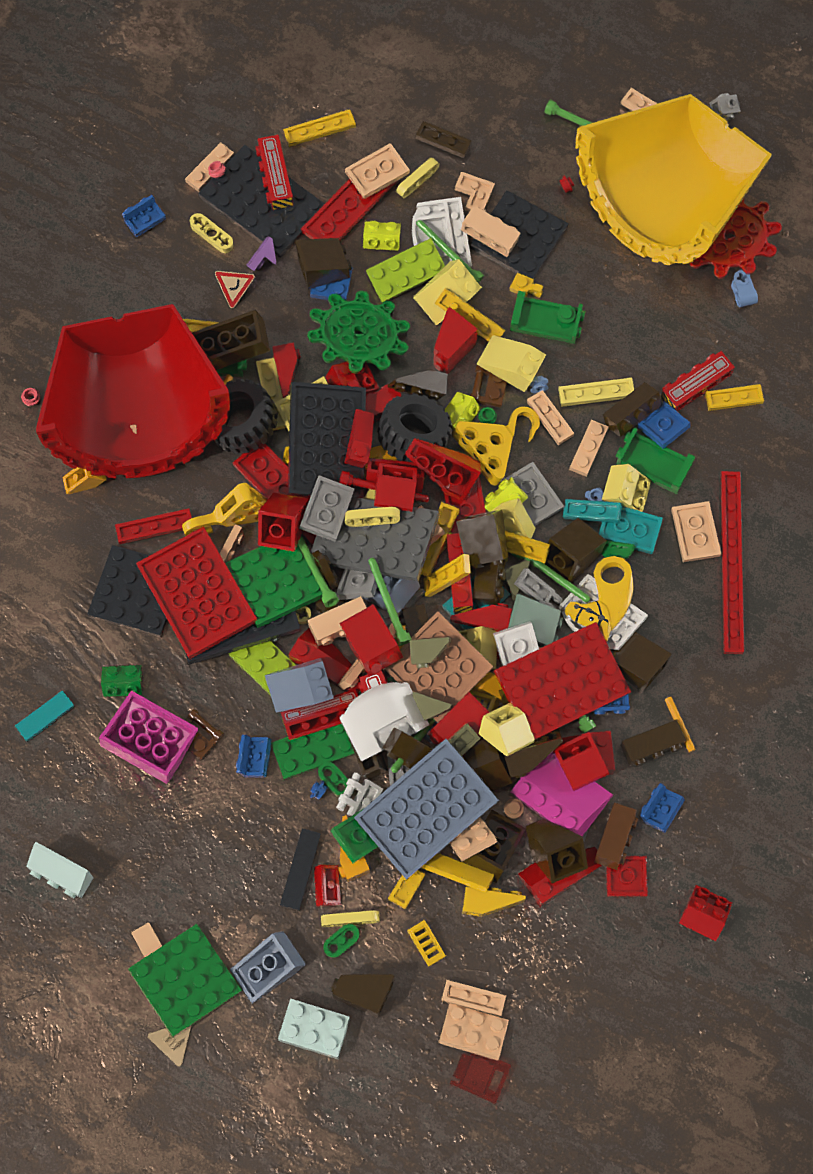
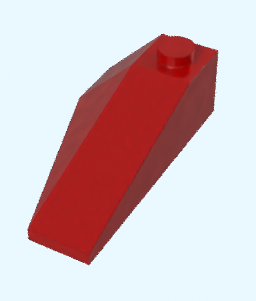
(448, 468)

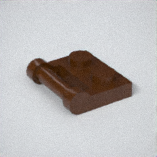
(494, 391)
(200, 745)

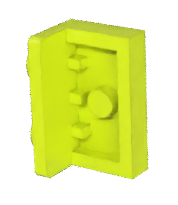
(381, 235)
(462, 408)
(507, 491)

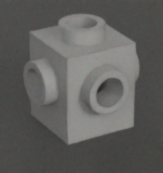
(726, 106)

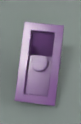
(265, 250)

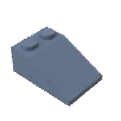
(399, 590)
(299, 686)
(267, 966)

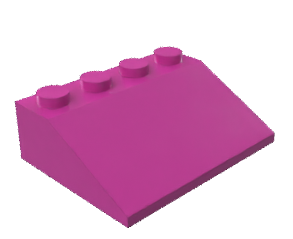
(148, 737)
(552, 797)

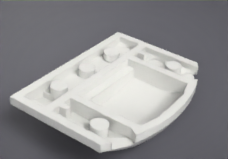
(445, 220)
(623, 631)
(375, 715)

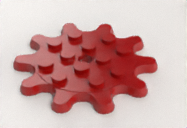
(748, 241)

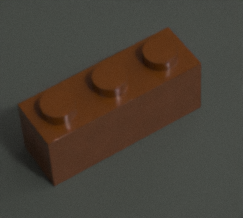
(616, 836)

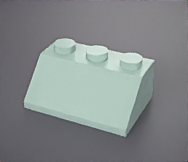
(58, 871)

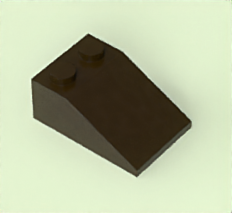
(530, 756)
(497, 856)

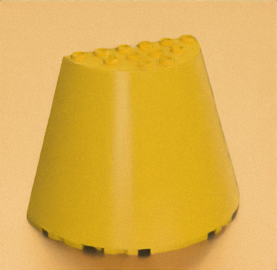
(667, 176)

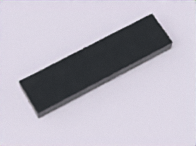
(300, 869)

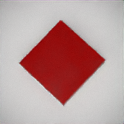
(628, 879)

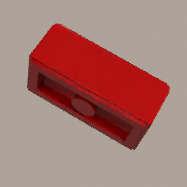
(327, 885)

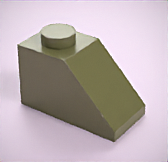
(427, 650)

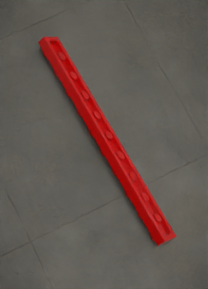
(732, 563)

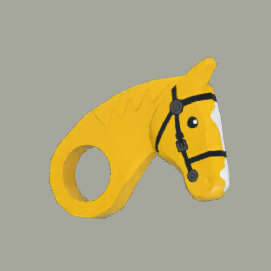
(612, 602)

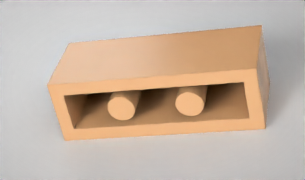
(490, 230)
(326, 625)

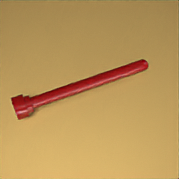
(348, 480)

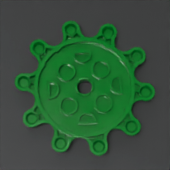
(346, 317)

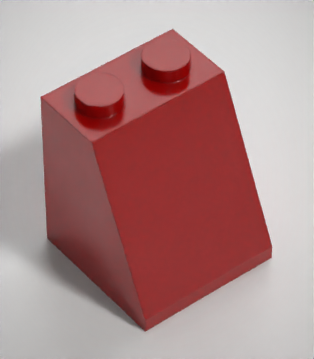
(454, 341)
(280, 521)
(371, 640)
(467, 711)

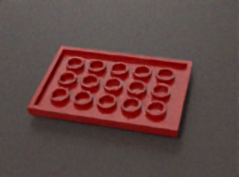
(196, 592)
(563, 680)

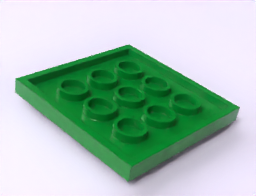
(274, 582)
(184, 980)

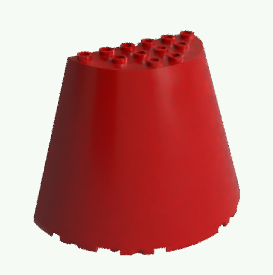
(127, 374)

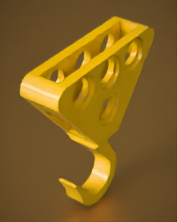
(484, 433)
(246, 506)

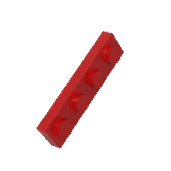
(152, 526)

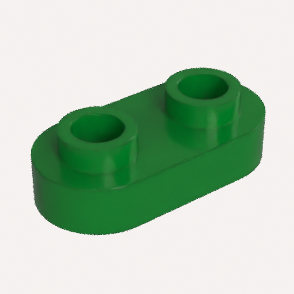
(334, 780)
(341, 941)

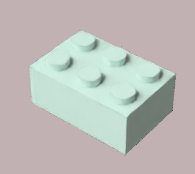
(314, 1028)

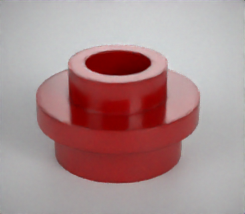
(566, 184)

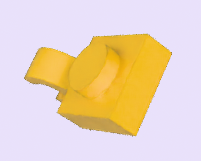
(526, 284)

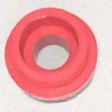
(216, 169)
(30, 392)

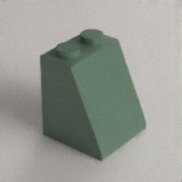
(543, 618)

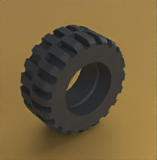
(413, 411)
(257, 427)

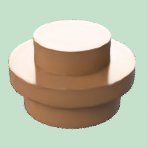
(513, 808)

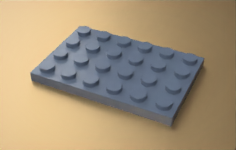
(426, 808)

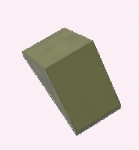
(512, 574)
(429, 706)

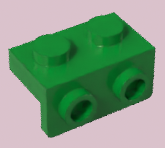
(121, 680)

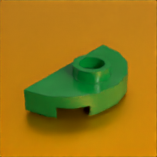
(618, 549)

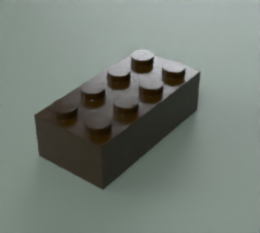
(234, 339)

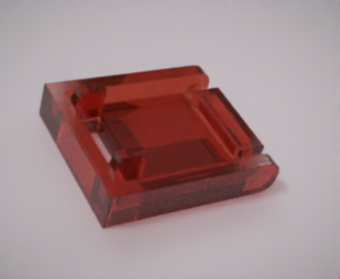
(476, 1075)

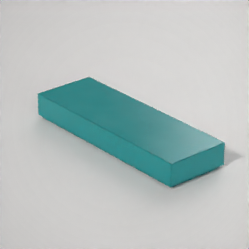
(592, 510)
(44, 716)

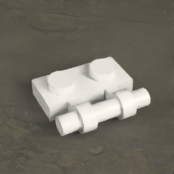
(366, 794)

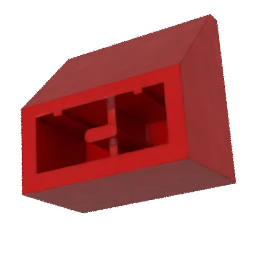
(341, 375)
(395, 486)
(581, 761)
(706, 913)

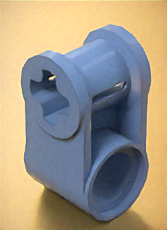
(744, 290)

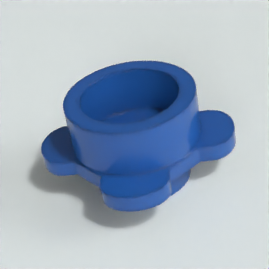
(318, 789)

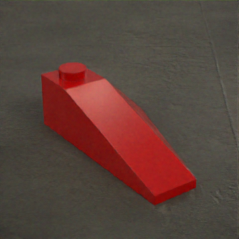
(334, 661)
(544, 890)

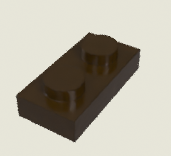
(323, 564)

